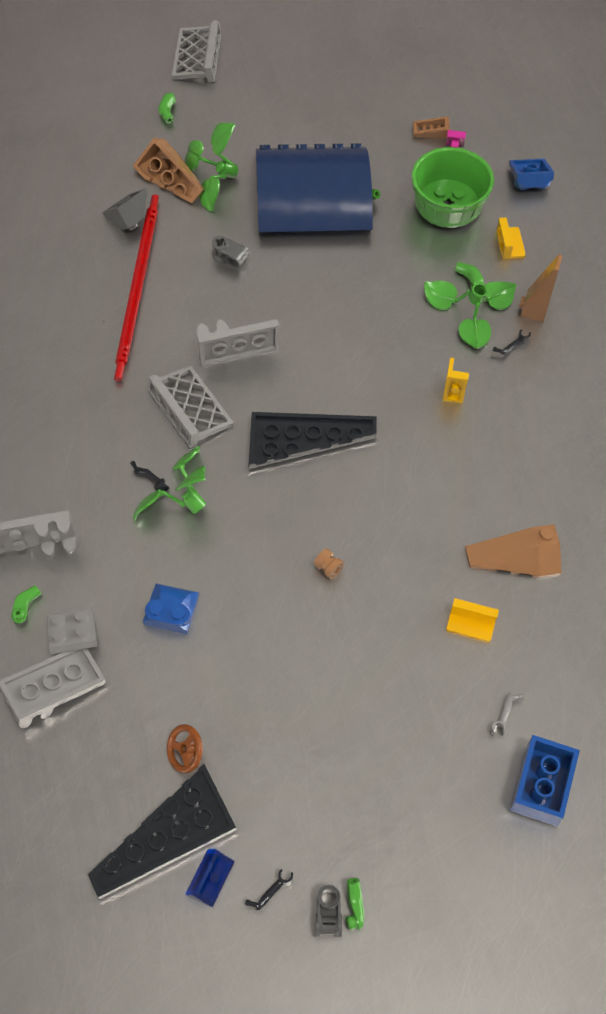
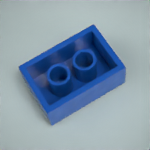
(545, 780)

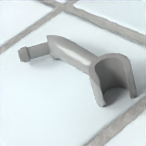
(504, 714)

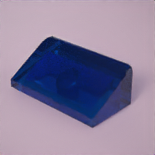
(210, 877)

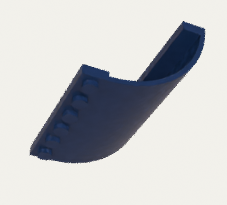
(314, 188)

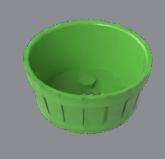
(454, 176)

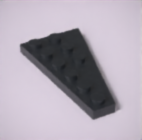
(294, 435)
(174, 830)

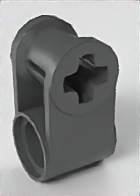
(230, 253)
(328, 916)

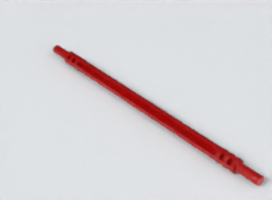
(136, 288)

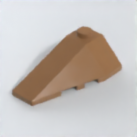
(167, 169)
(539, 293)
(526, 551)

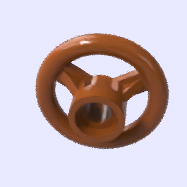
(188, 749)

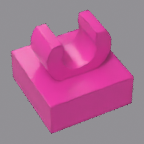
(455, 138)

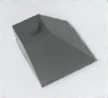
(128, 211)

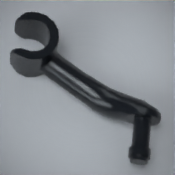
(520, 340)
(160, 483)
(270, 892)

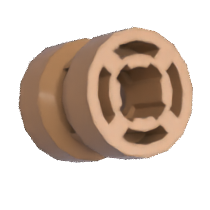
(329, 564)

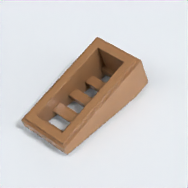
(438, 128)

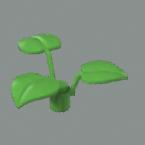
(224, 168)
(473, 332)
(190, 497)

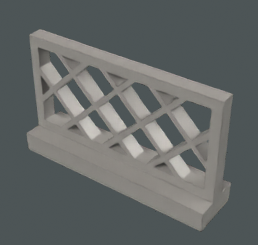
(210, 52)
(173, 409)

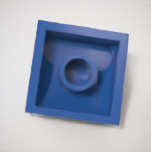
(531, 173)
(170, 608)

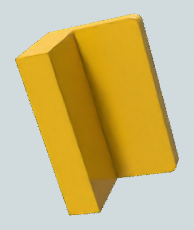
(509, 240)
(455, 384)
(472, 620)

